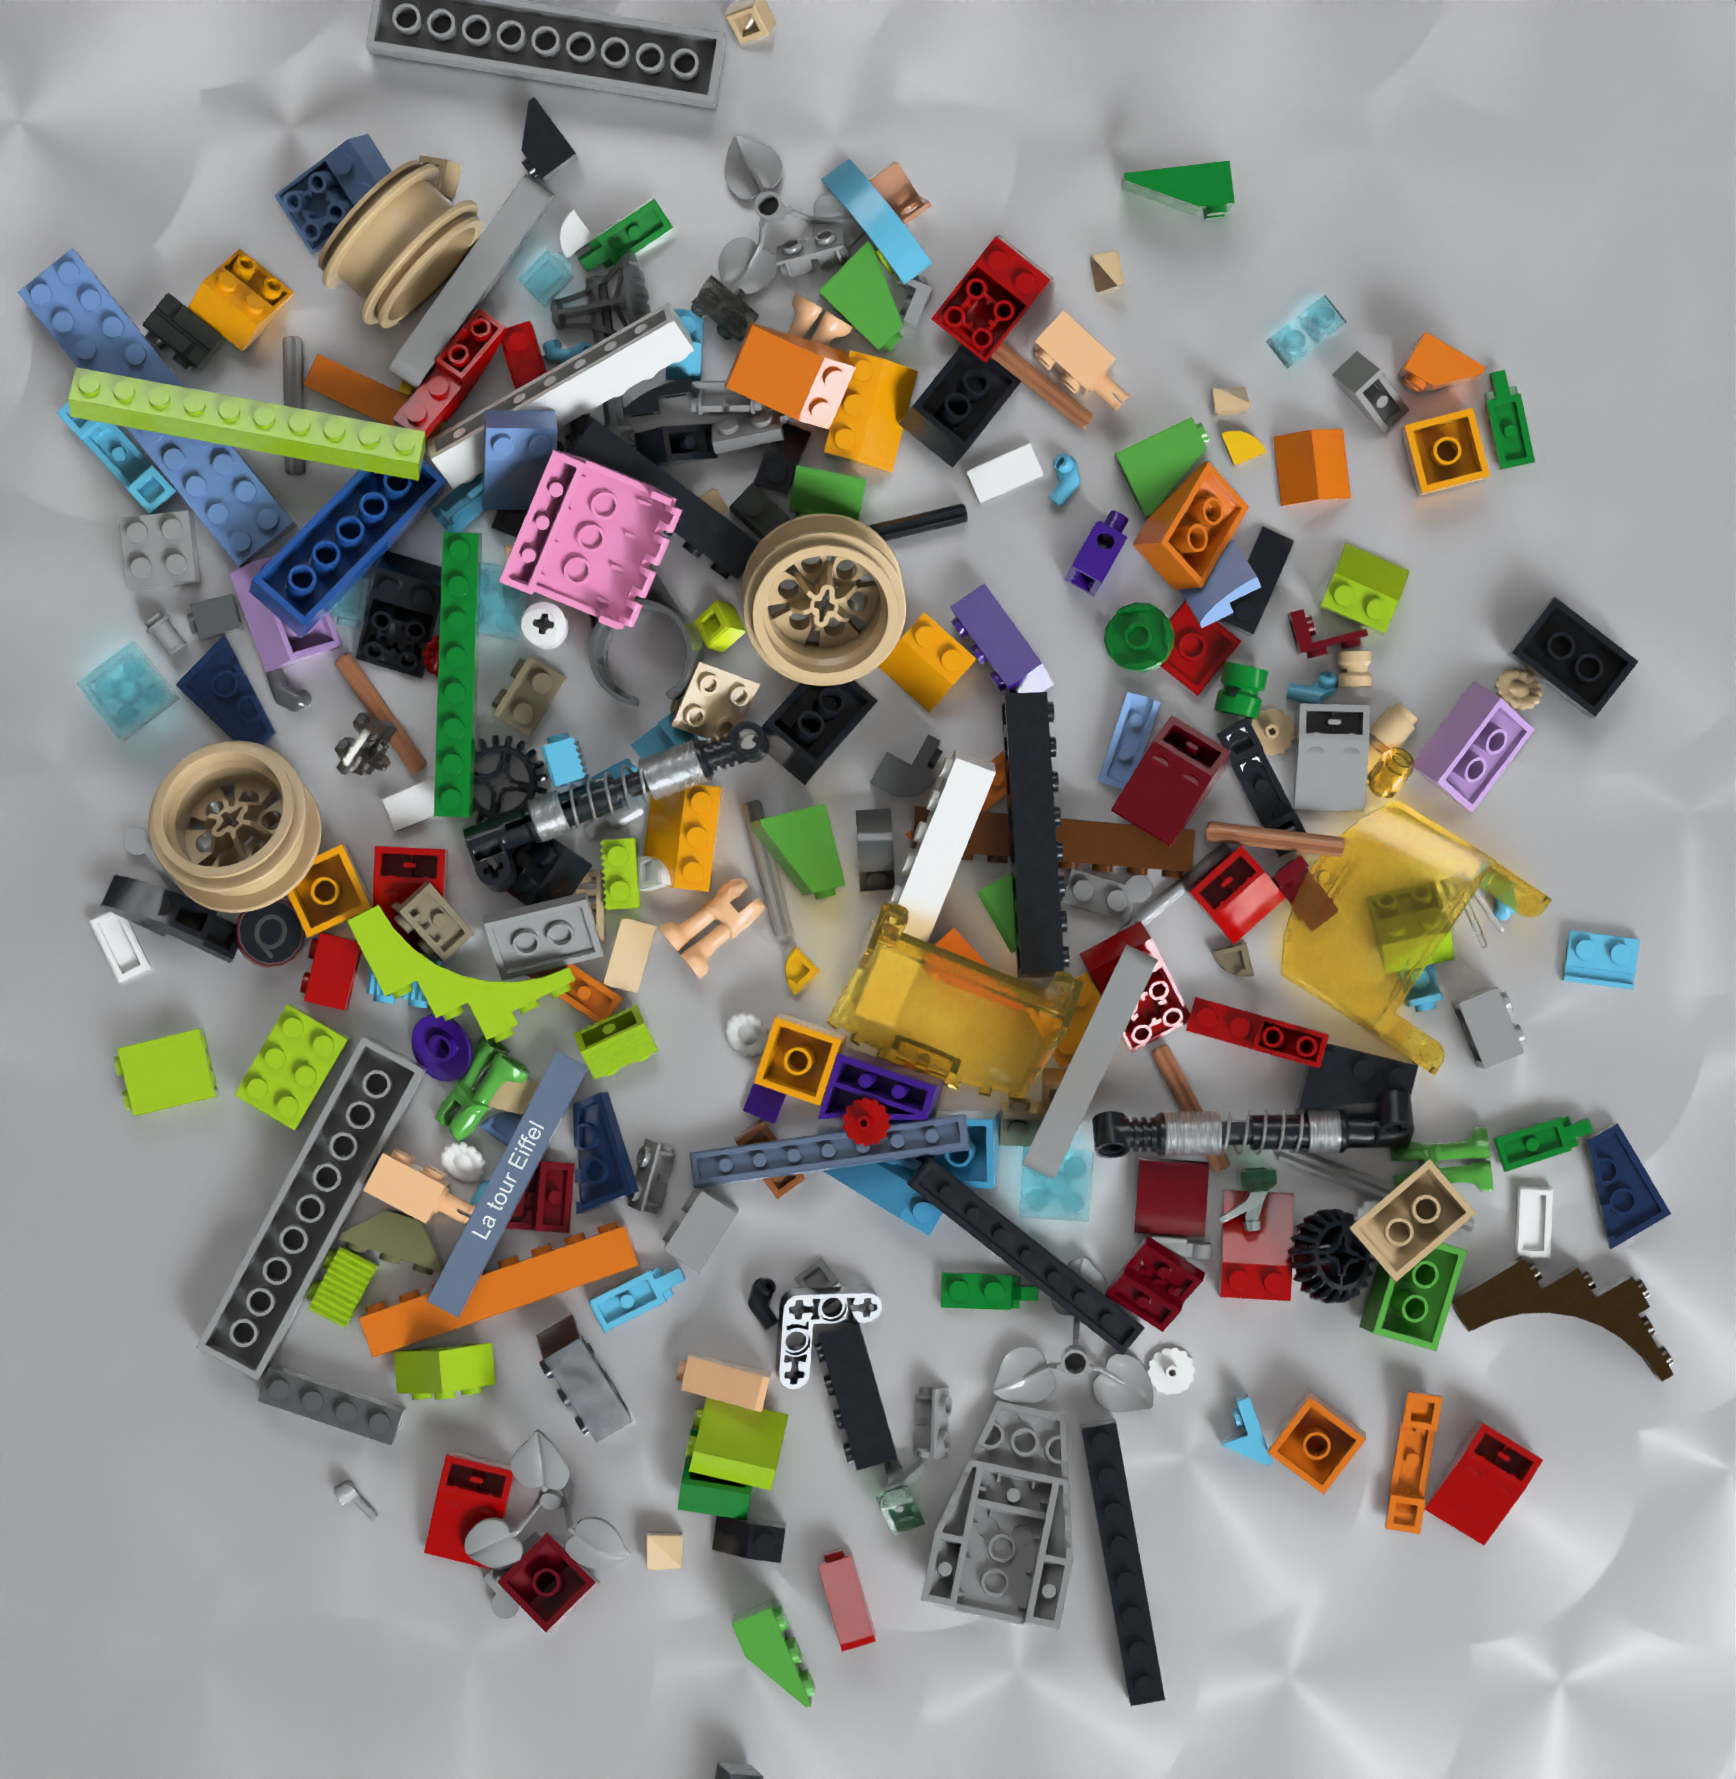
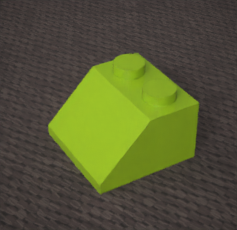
(1364, 589)

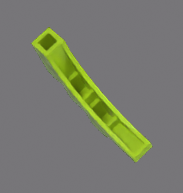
(491, 1002)

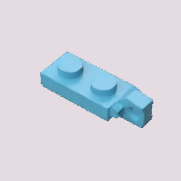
(635, 1297)

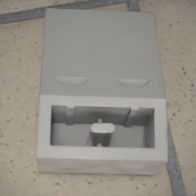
(1331, 757)

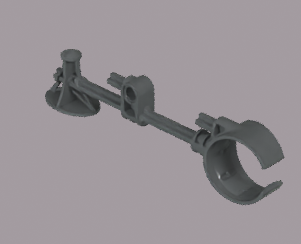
(658, 597)

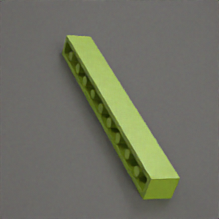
(247, 423)

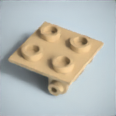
(713, 702)

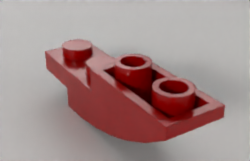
(455, 375)
(1257, 1032)

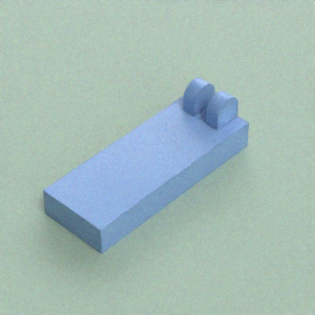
(1129, 739)

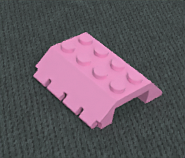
(591, 539)

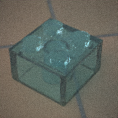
(500, 605)
(127, 690)
(1061, 1198)

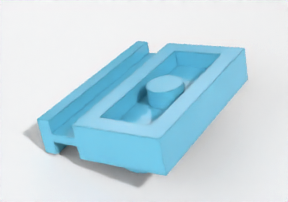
(1600, 959)

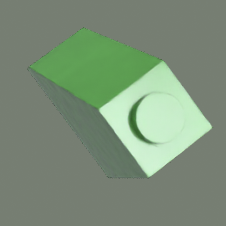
(864, 300)
(1160, 462)
(803, 849)

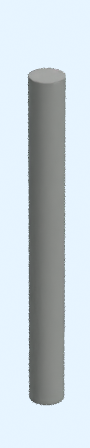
(1180, 886)

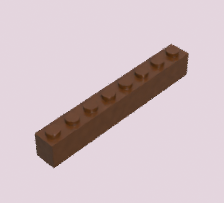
(1083, 842)

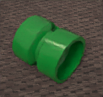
(1241, 690)

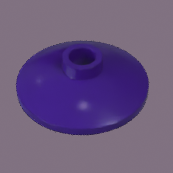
(441, 1048)

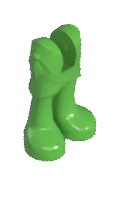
(463, 1105)
(1474, 1147)

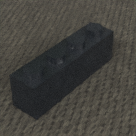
(857, 1396)

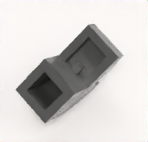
(905, 779)
(875, 849)

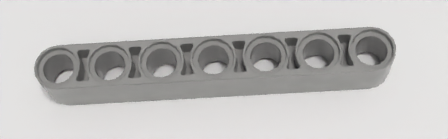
(472, 281)
(1090, 1062)

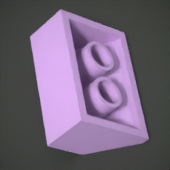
(274, 640)
(1472, 746)

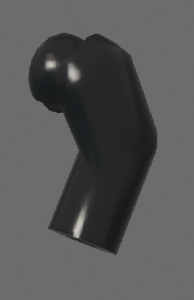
(760, 1299)

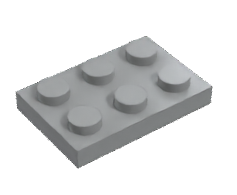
(543, 936)

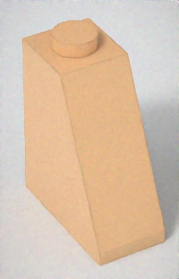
(724, 1381)

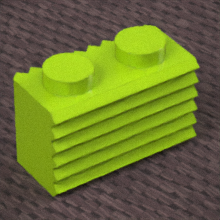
(620, 873)
(615, 1042)
(342, 1285)

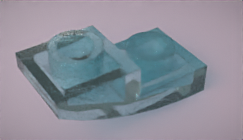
(1306, 331)

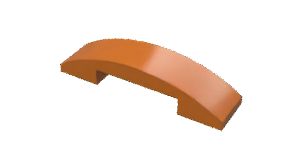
(1412, 1462)

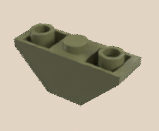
(396, 1238)

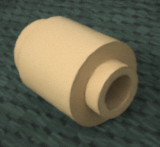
(1392, 728)

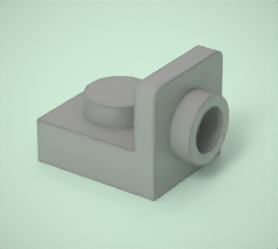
(915, 305)

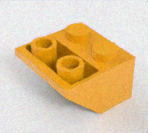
(240, 299)

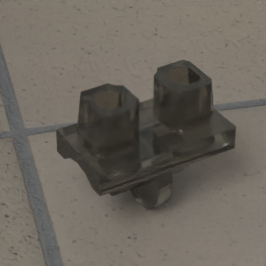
(724, 308)
(368, 749)

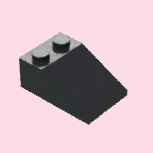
(959, 404)
(814, 724)

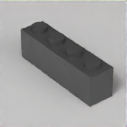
(331, 1404)

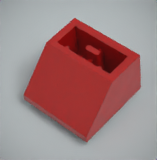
(1236, 894)

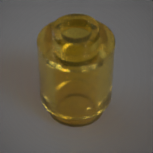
(1390, 772)

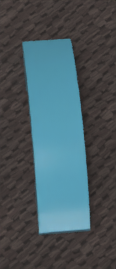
(877, 220)
(122, 459)

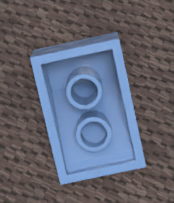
(515, 456)

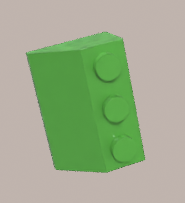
(1418, 1302)

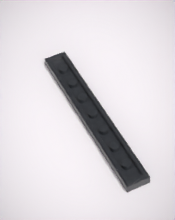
(1025, 1255)

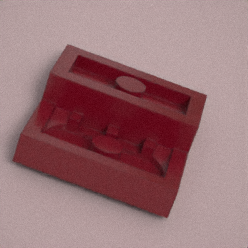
(1171, 1197)
(546, 1199)
(1155, 1283)

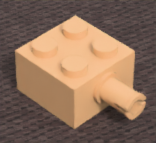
(1078, 359)
(414, 1188)

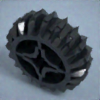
(505, 758)
(1329, 1257)

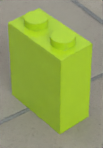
(166, 1072)
(736, 1443)

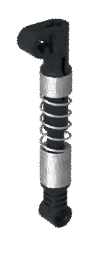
(558, 812)
(1204, 1132)

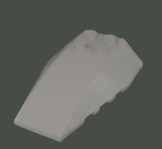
(1008, 1525)

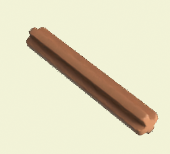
(1043, 386)
(375, 704)
(1275, 839)
(1183, 1094)

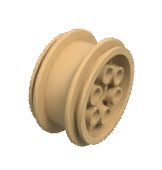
(399, 244)
(842, 650)
(242, 875)

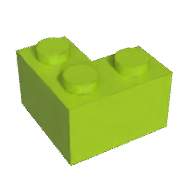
(444, 1370)

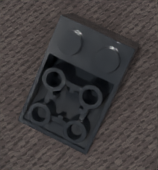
(401, 614)

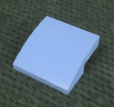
(1227, 582)

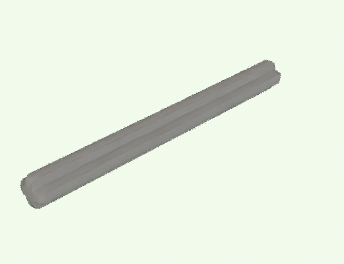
(1346, 1177)

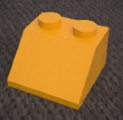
(927, 662)

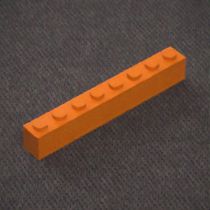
(503, 1288)

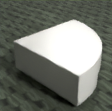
(574, 235)
(651, 874)

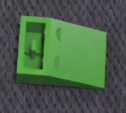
(768, 1647)

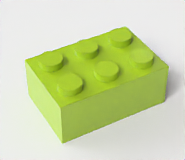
(292, 1066)

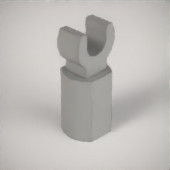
(621, 817)
(1181, 1246)

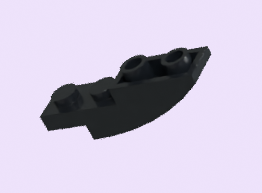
(171, 913)

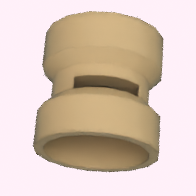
(1354, 669)

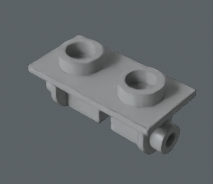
(797, 255)
(715, 398)
(651, 1160)
(934, 1439)

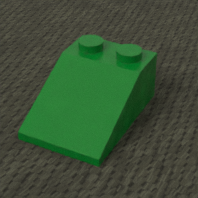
(1191, 188)

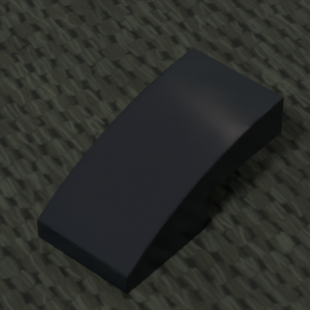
(648, 402)

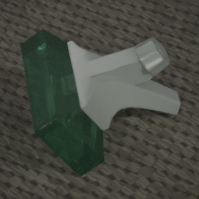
(1258, 1183)
(897, 1499)

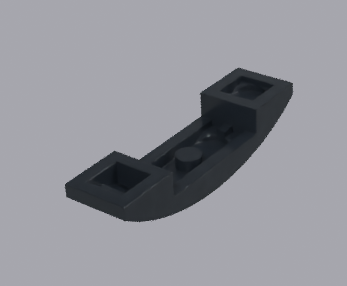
(1258, 779)

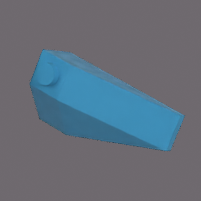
(972, 1167)
(888, 1188)

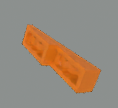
(357, 392)

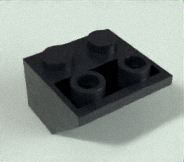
(545, 871)

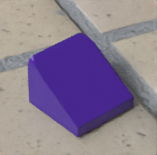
(764, 1103)

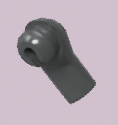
(287, 696)

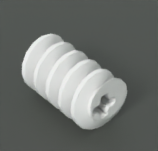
(537, 613)

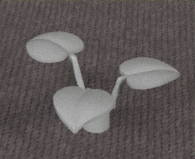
(750, 171)
(1119, 1387)
(535, 1465)

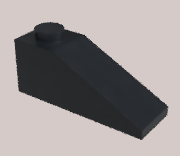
(1267, 562)

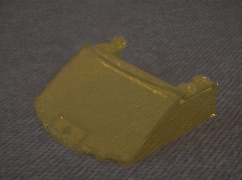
(1380, 914)
(949, 1011)

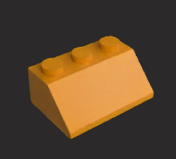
(869, 413)
(684, 835)

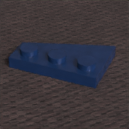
(226, 695)
(602, 1155)
(1623, 1187)

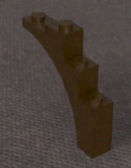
(1616, 1307)

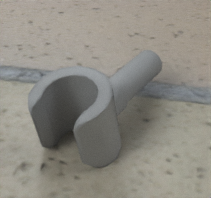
(347, 1491)

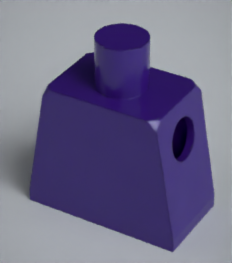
(1093, 561)

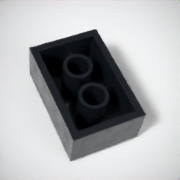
(1572, 657)

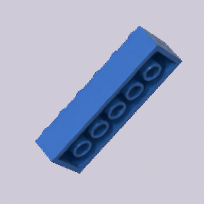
(342, 544)

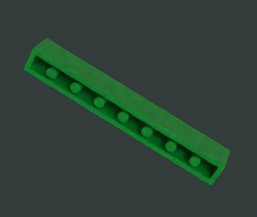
(457, 674)

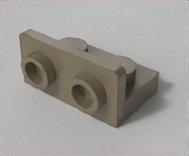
(528, 695)
(433, 921)
(1021, 1121)

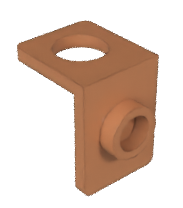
(899, 192)

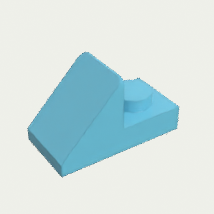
(692, 364)
(661, 738)
(1252, 1441)

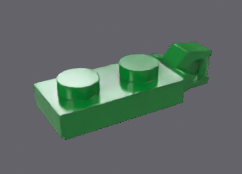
(627, 234)
(1508, 423)
(1539, 1141)
(984, 1291)

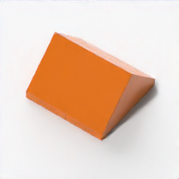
(1311, 466)

